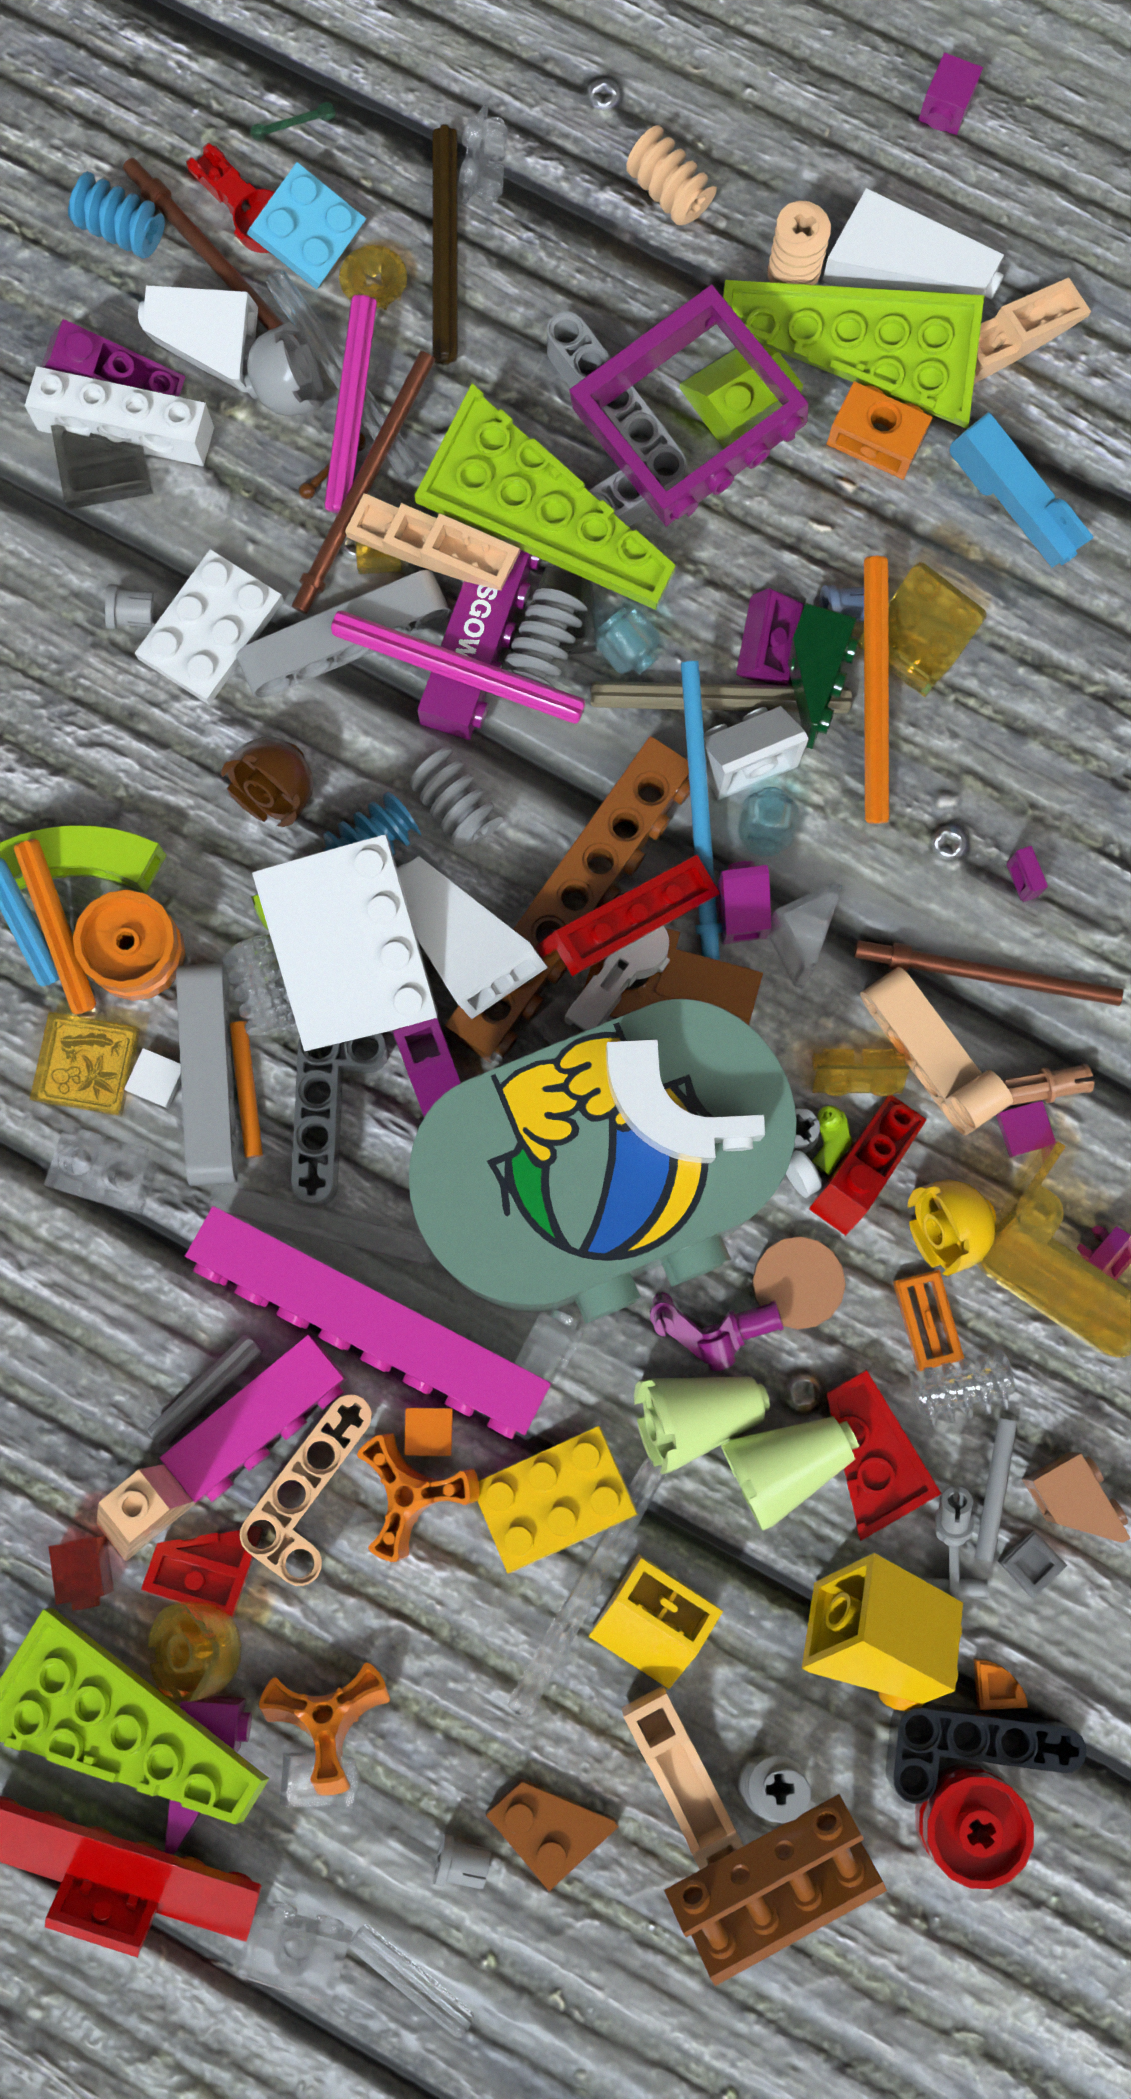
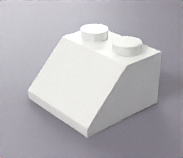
(752, 750)

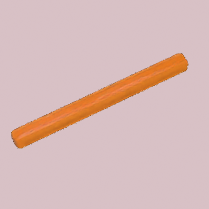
(876, 689)

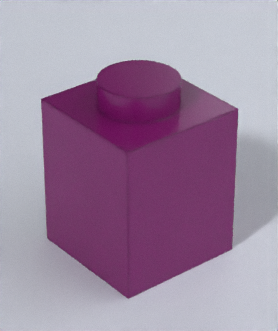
(950, 94)

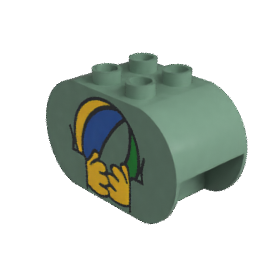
(552, 1198)

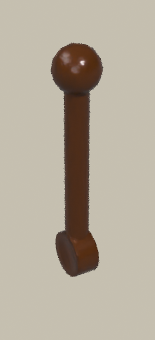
(307, 489)

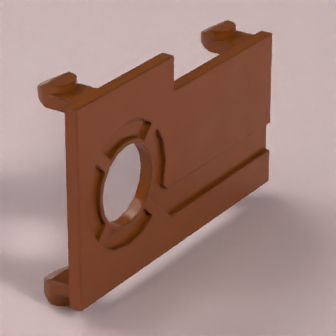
(692, 978)

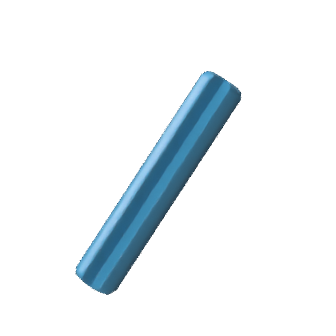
(25, 929)

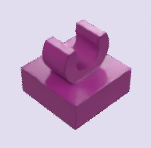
(1112, 1255)

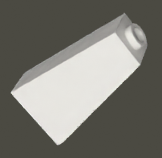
(906, 251)
(464, 941)

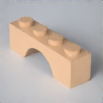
(682, 1777)

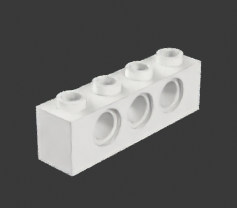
(157, 421)

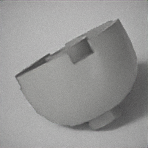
(283, 372)

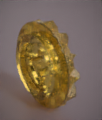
(373, 261)

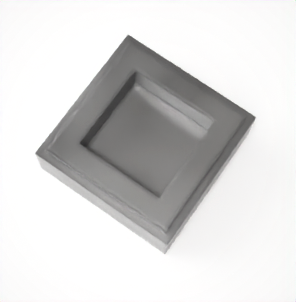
(1032, 1563)

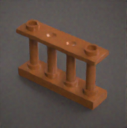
(776, 1890)

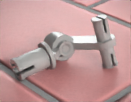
(955, 1527)

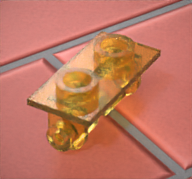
(880, 1073)

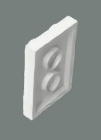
(208, 625)

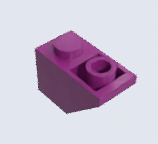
(744, 902)
(427, 1061)

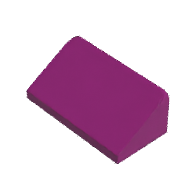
(768, 637)

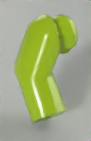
(835, 1137)

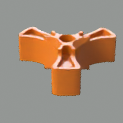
(409, 1494)
(326, 1720)

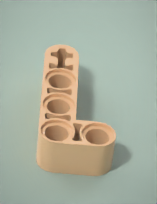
(934, 1053)
(313, 1482)

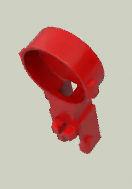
(228, 187)

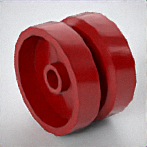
(995, 1847)

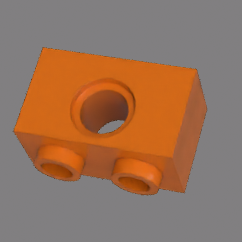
(886, 450)

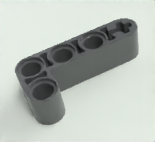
(325, 1115)

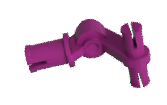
(716, 1342)

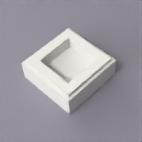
(154, 1078)

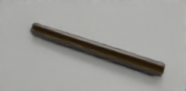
(445, 244)

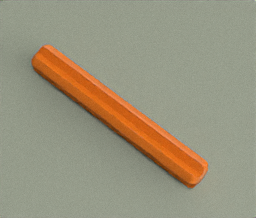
(54, 925)

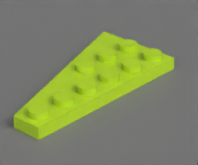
(901, 341)
(526, 497)

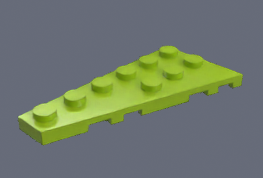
(103, 1719)

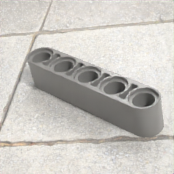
(312, 649)
(207, 1074)

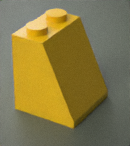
(884, 1631)

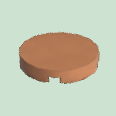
(801, 1279)

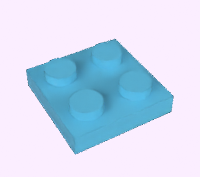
(306, 225)

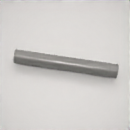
(995, 1489)

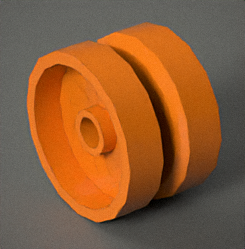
(110, 926)

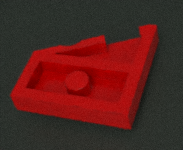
(202, 1569)

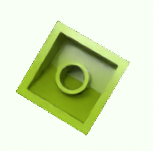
(733, 396)

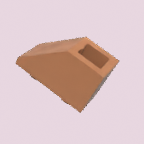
(1072, 1497)

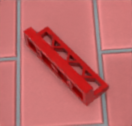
(631, 916)

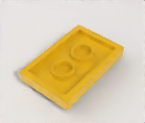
(554, 1500)

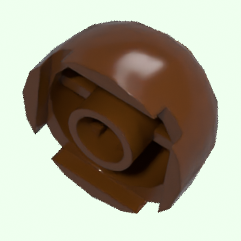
(270, 779)

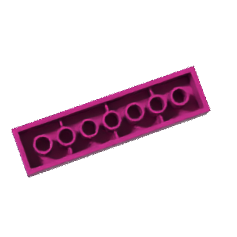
(369, 1320)

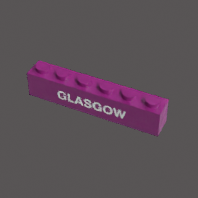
(479, 630)

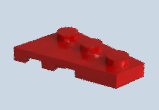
(887, 1471)

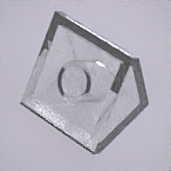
(801, 930)

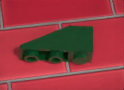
(815, 665)

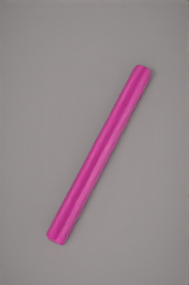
(458, 666)

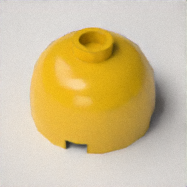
(952, 1224)

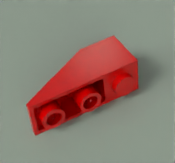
(867, 1165)

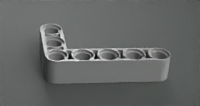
(631, 420)

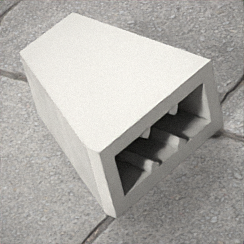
(203, 328)

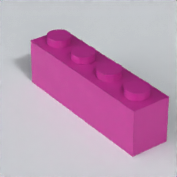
(253, 1419)

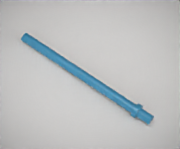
(699, 797)

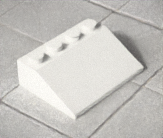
(345, 943)

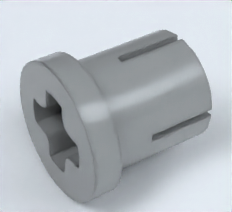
(128, 607)
(812, 1135)
(461, 1863)

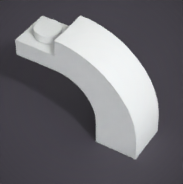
(659, 1121)

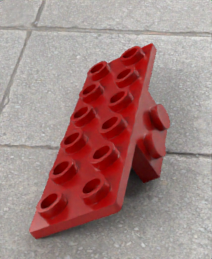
(119, 1885)

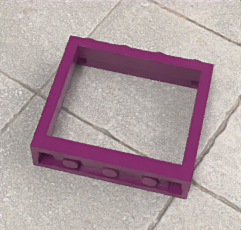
(650, 352)

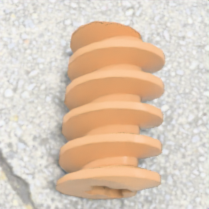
(666, 178)
(799, 244)

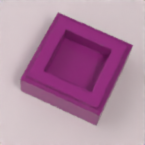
(1026, 874)
(1025, 1129)

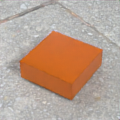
(428, 1431)

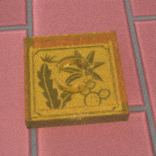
(85, 1064)

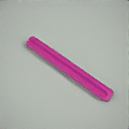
(350, 401)

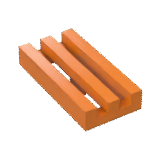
(911, 1325)

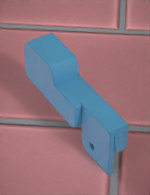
(1002, 470)

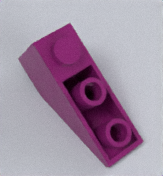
(92, 356)

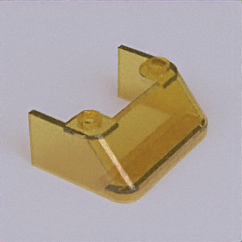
(1050, 1274)

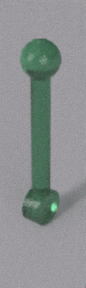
(324, 111)

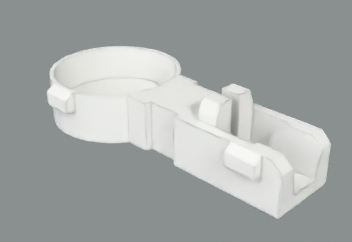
(604, 991)

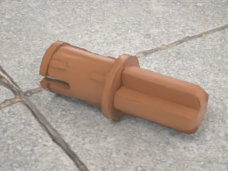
(1049, 1084)

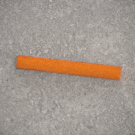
(246, 1090)

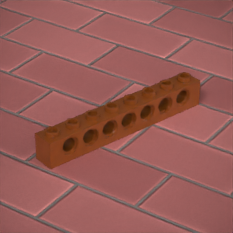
(652, 767)

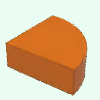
(996, 1687)

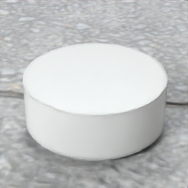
(803, 1174)

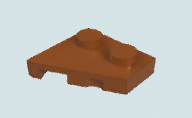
(548, 1829)

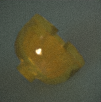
(194, 1650)

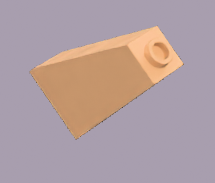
(141, 1509)

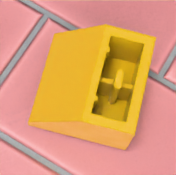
(655, 1622)

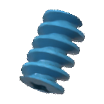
(114, 216)
(391, 821)

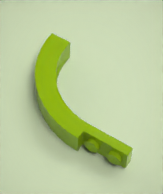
(91, 853)

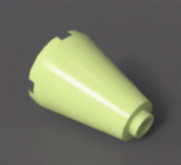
(695, 1415)
(788, 1465)

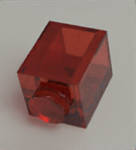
(81, 1571)

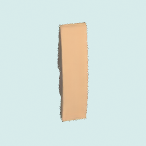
(1027, 326)
(432, 542)

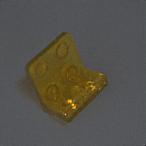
(928, 628)

